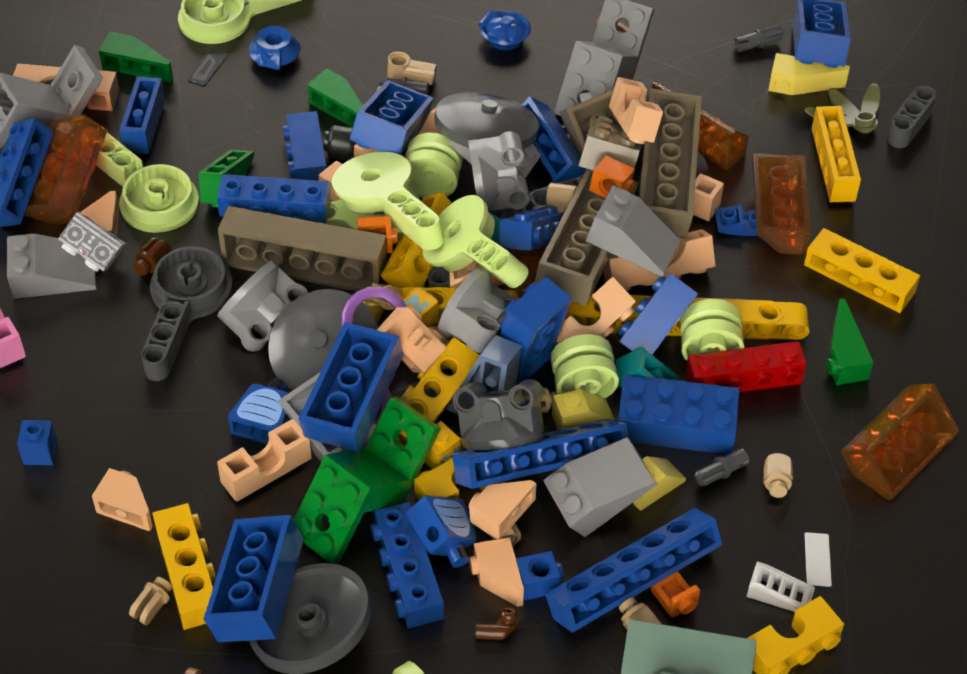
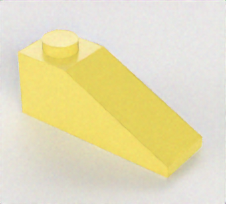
(796, 78)

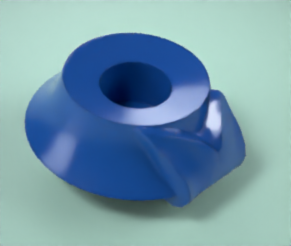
(504, 29)
(274, 47)

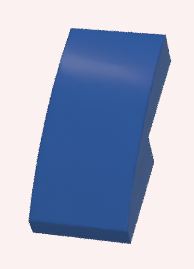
(735, 222)

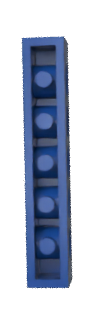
(556, 449)
(633, 569)

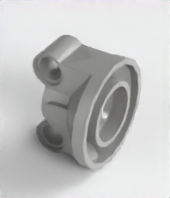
(495, 171)
(259, 304)
(475, 311)

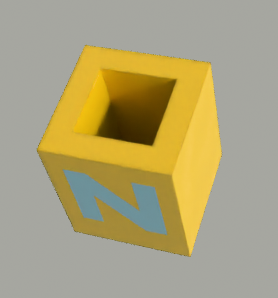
(425, 305)
(443, 447)

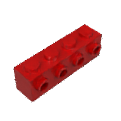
(749, 367)

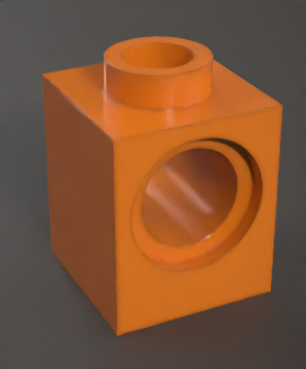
(610, 173)

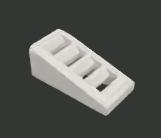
(774, 576)

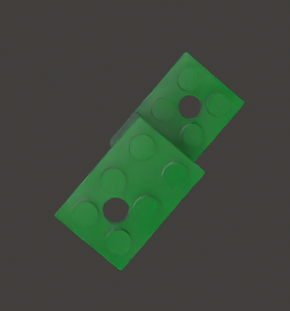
(365, 481)

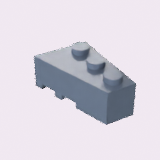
(494, 368)

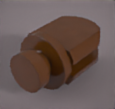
(150, 255)

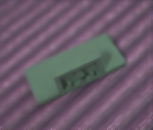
(678, 650)

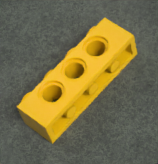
(836, 154)
(407, 262)
(862, 270)
(457, 358)
(172, 526)

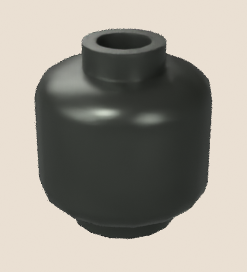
(338, 143)

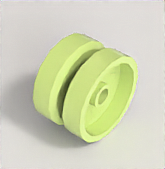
(433, 164)
(710, 327)
(584, 364)

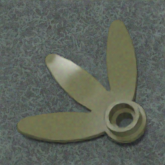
(862, 121)

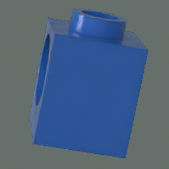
(37, 442)
(539, 564)

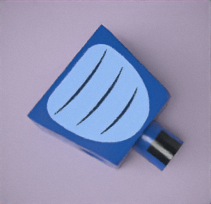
(259, 411)
(443, 527)

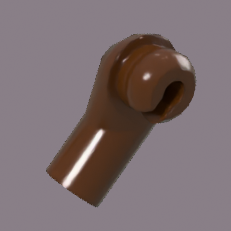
(501, 628)

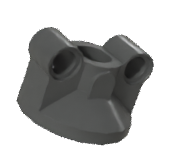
(499, 417)

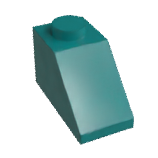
(642, 364)

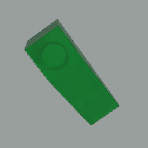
(131, 56)
(334, 96)
(231, 163)
(848, 355)

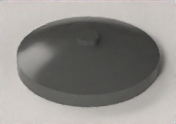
(484, 116)
(307, 333)
(320, 622)

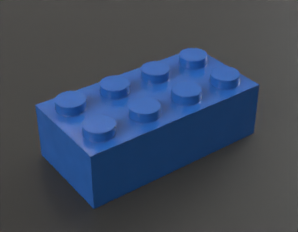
(821, 32)
(391, 118)
(535, 324)
(351, 387)
(679, 413)
(254, 579)

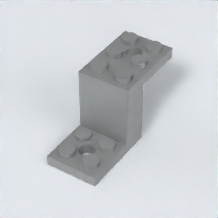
(609, 55)
(64, 98)

